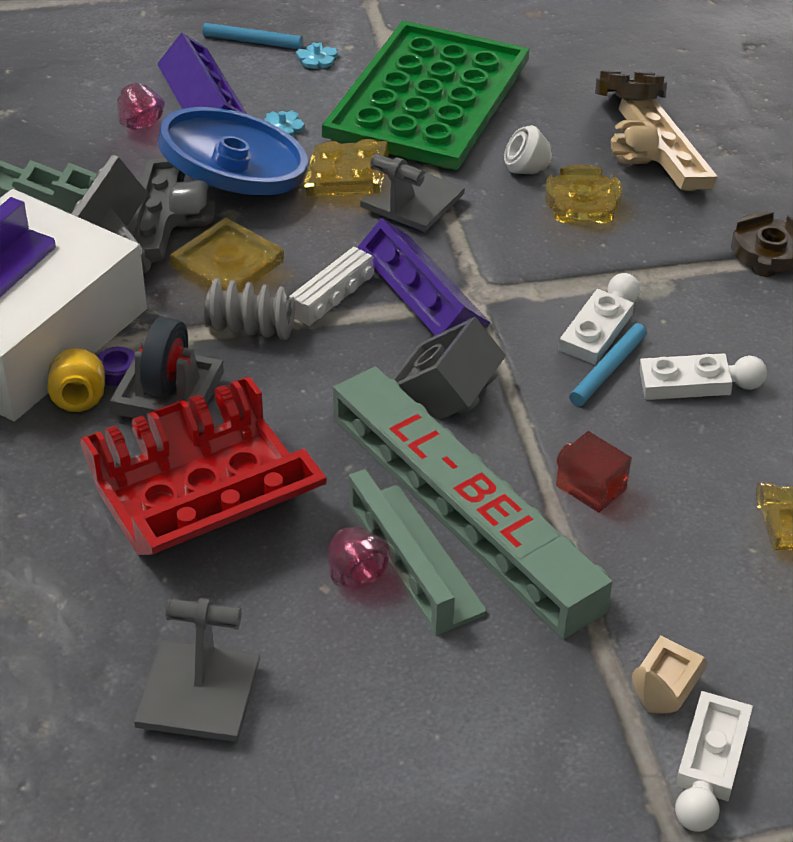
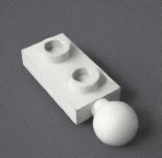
(601, 319)
(699, 375)
(710, 759)

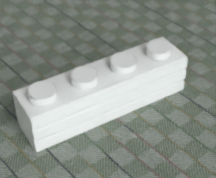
(332, 285)

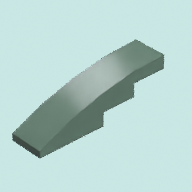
(47, 184)

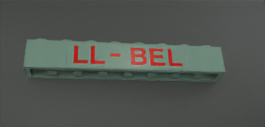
(473, 503)

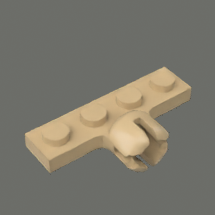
(655, 137)

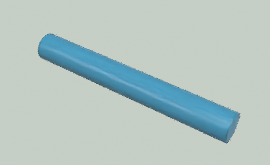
(252, 36)
(607, 365)

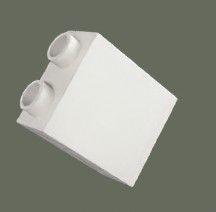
(67, 301)

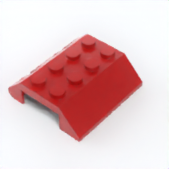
(199, 471)

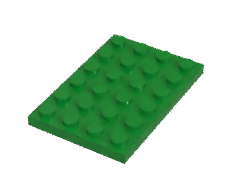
(427, 94)

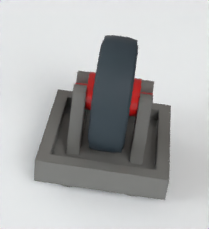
(165, 372)

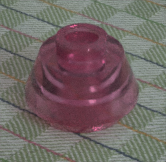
(139, 106)
(357, 557)

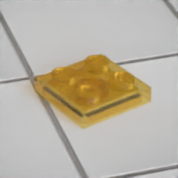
(344, 168)
(228, 254)

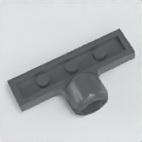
(168, 205)

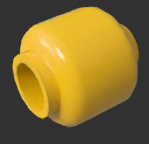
(76, 380)

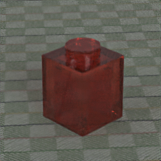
(593, 471)

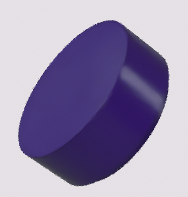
(116, 363)

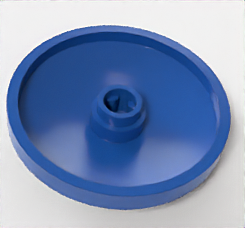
(232, 151)

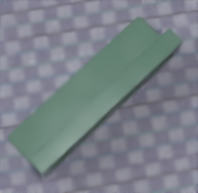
(415, 555)

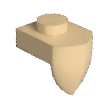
(667, 676)

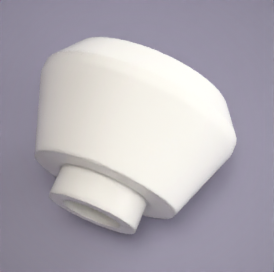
(527, 151)

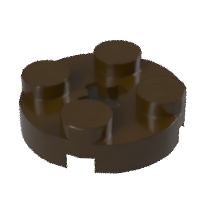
(643, 85)
(764, 243)

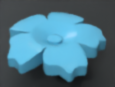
(317, 56)
(286, 121)

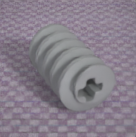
(249, 310)

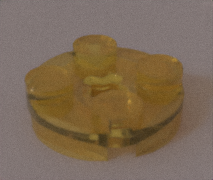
(598, 202)

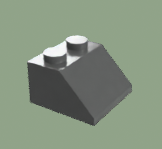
(451, 369)

